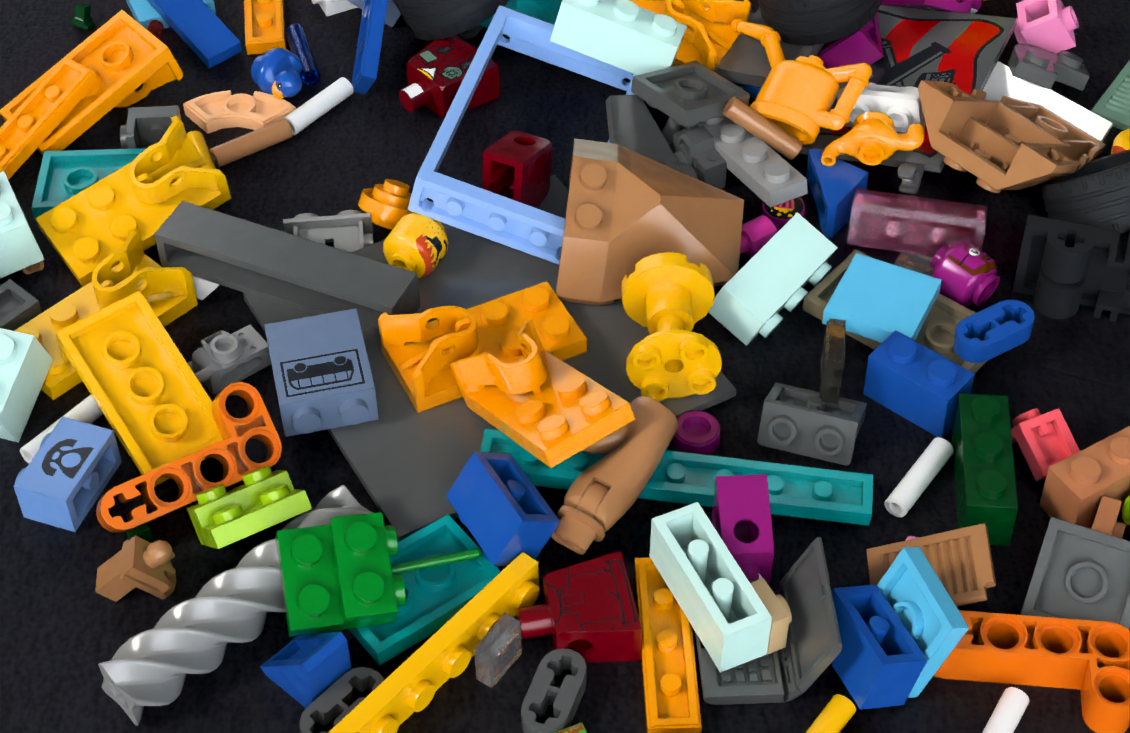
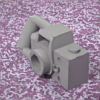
(229, 358)

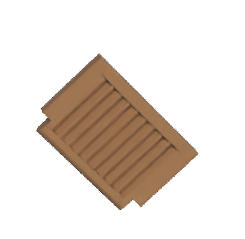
(957, 556)

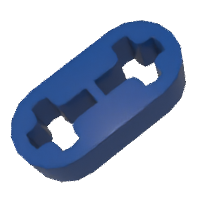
(997, 335)

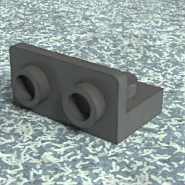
(803, 425)

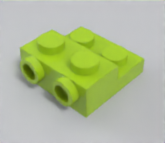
(256, 505)

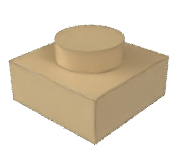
(780, 615)

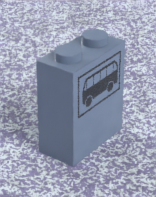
(321, 372)

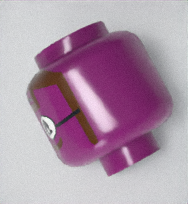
(965, 273)

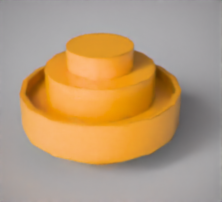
(386, 202)

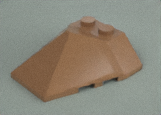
(1002, 141)
(635, 208)

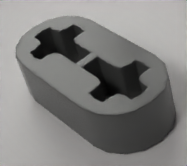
(544, 693)
(338, 697)

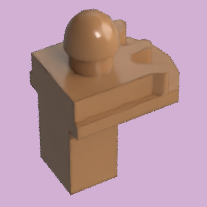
(139, 566)

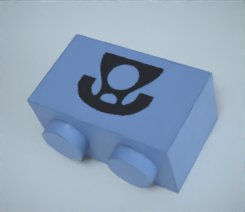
(67, 474)

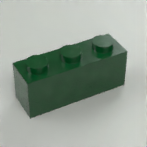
(984, 465)

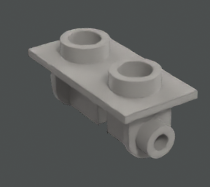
(347, 229)

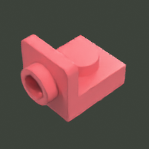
(1043, 439)

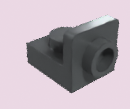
(146, 125)

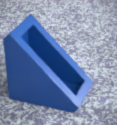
(833, 190)
(309, 665)

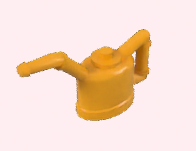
(802, 90)

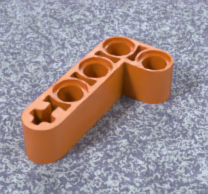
(187, 472)
(1050, 654)

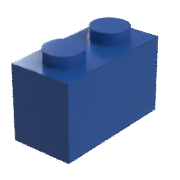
(916, 383)
(501, 508)
(877, 652)

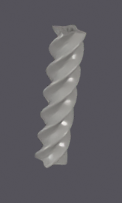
(196, 632)

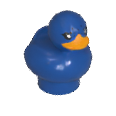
(278, 73)

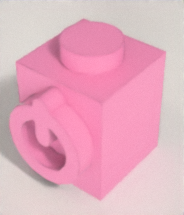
(1046, 25)

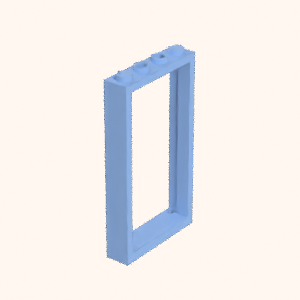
(479, 209)

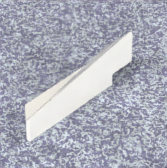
(1004, 84)

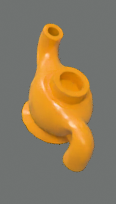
(873, 140)

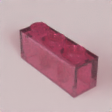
(913, 222)

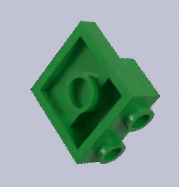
(339, 574)

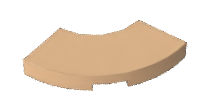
(241, 110)

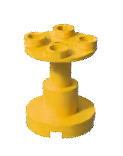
(668, 299)

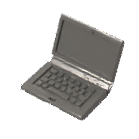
(809, 648)

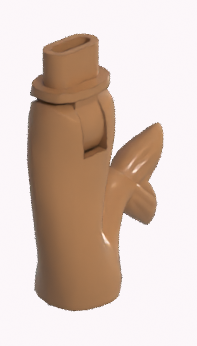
(616, 480)

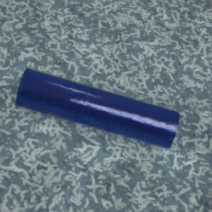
(300, 46)

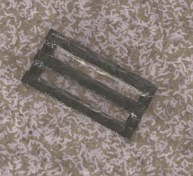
(832, 360)

